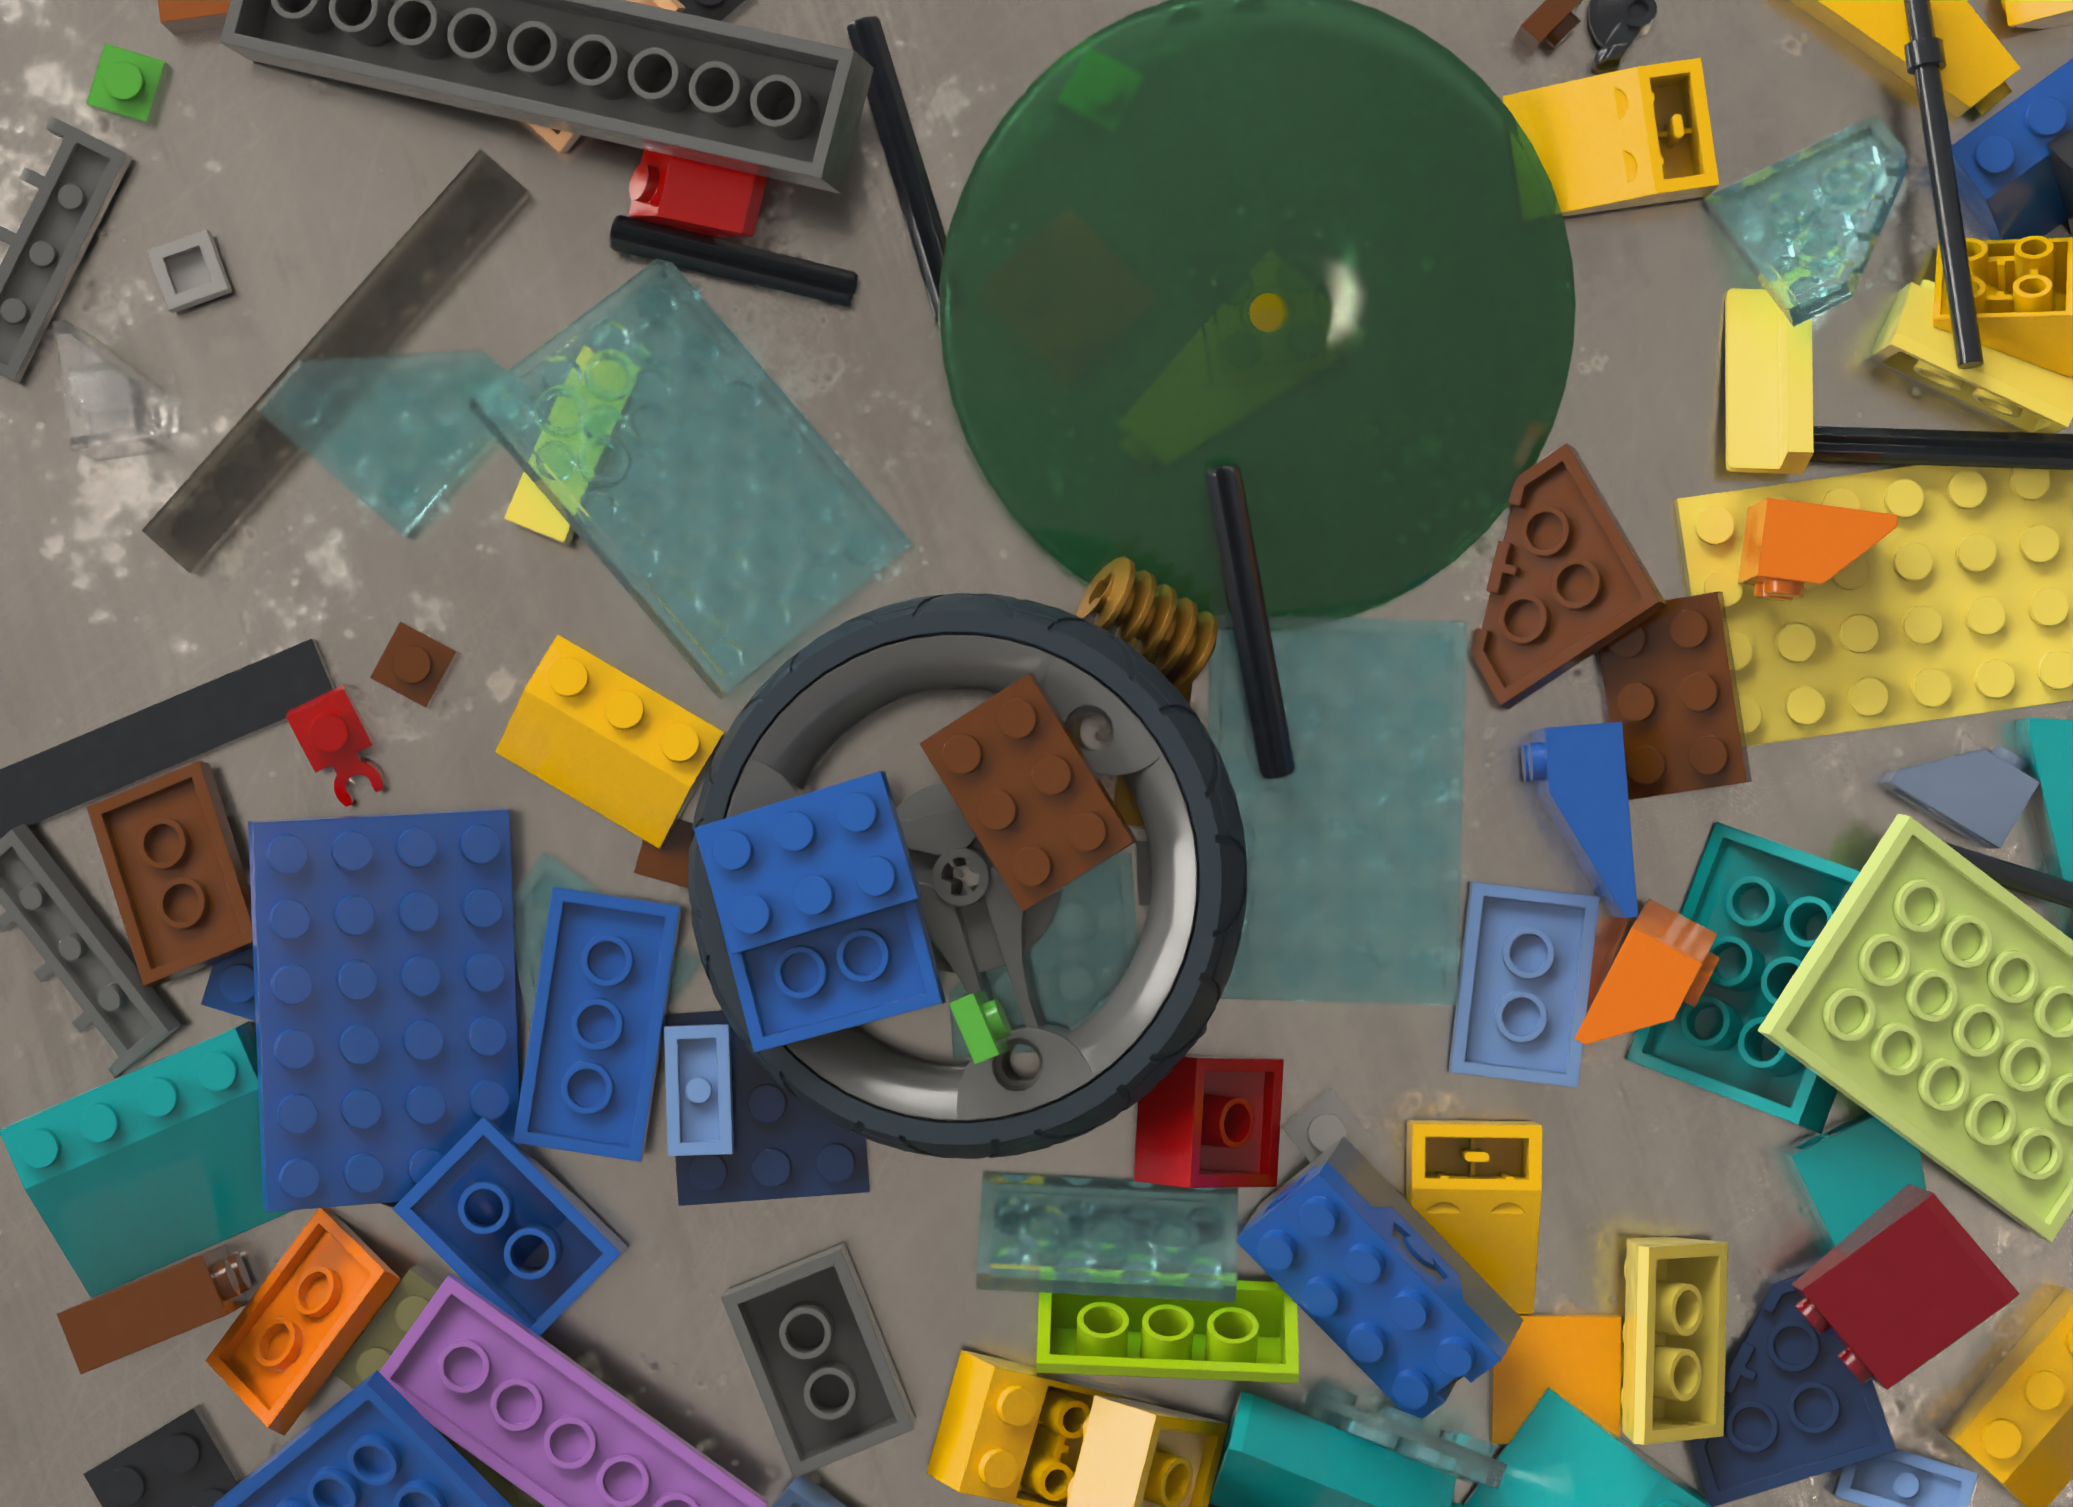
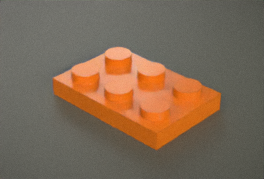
(302, 1320)

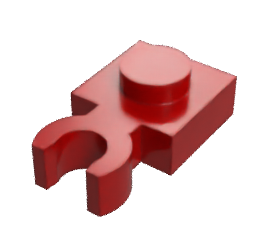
(333, 735)

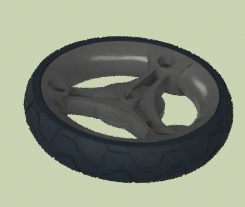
(1193, 854)

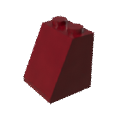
(1901, 1288)

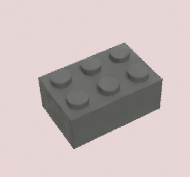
(819, 1360)

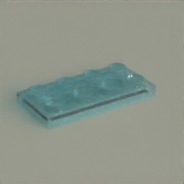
(1107, 1238)

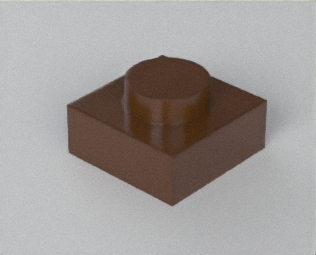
(1549, 23)
(414, 665)

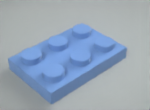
(1523, 984)

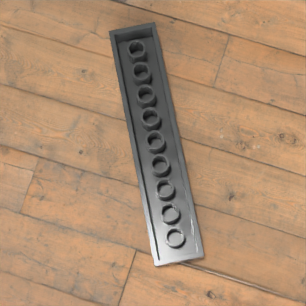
(587, 70)

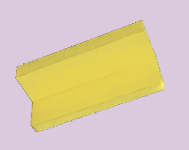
(1767, 386)

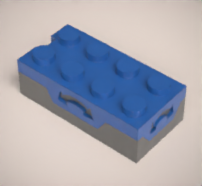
(1379, 1280)

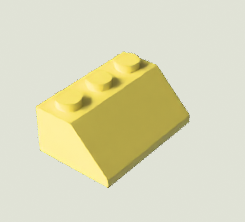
(2002, 387)
(1674, 1339)

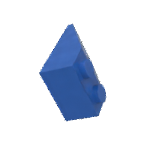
(1585, 795)
(509, 1227)

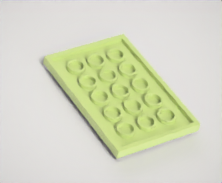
(1946, 1022)

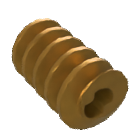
(1153, 618)

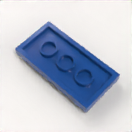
(597, 1024)

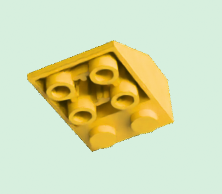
(1622, 136)
(2019, 298)
(1482, 1196)
(1012, 1431)

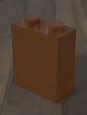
(155, 1308)

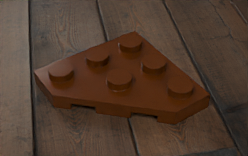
(1558, 581)

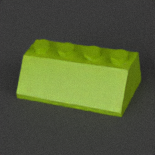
(1172, 1337)

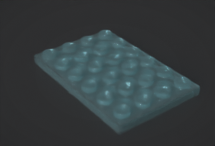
(690, 475)
(1365, 837)

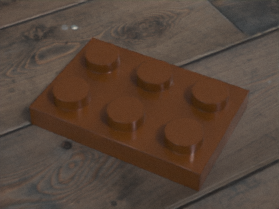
(1677, 699)
(1028, 792)
(175, 873)

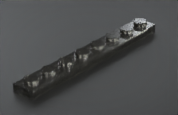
(364, 325)

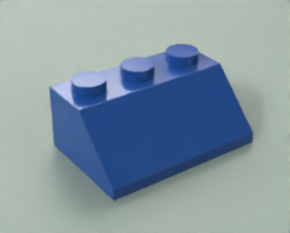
(2006, 164)

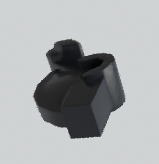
(1617, 27)

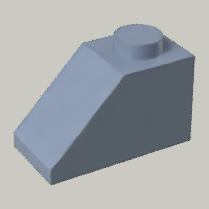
(1969, 791)

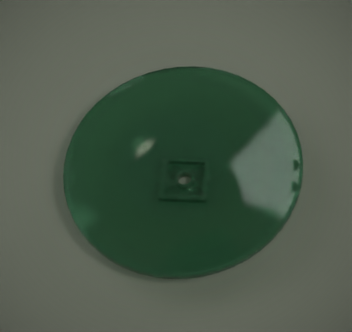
(1230, 158)

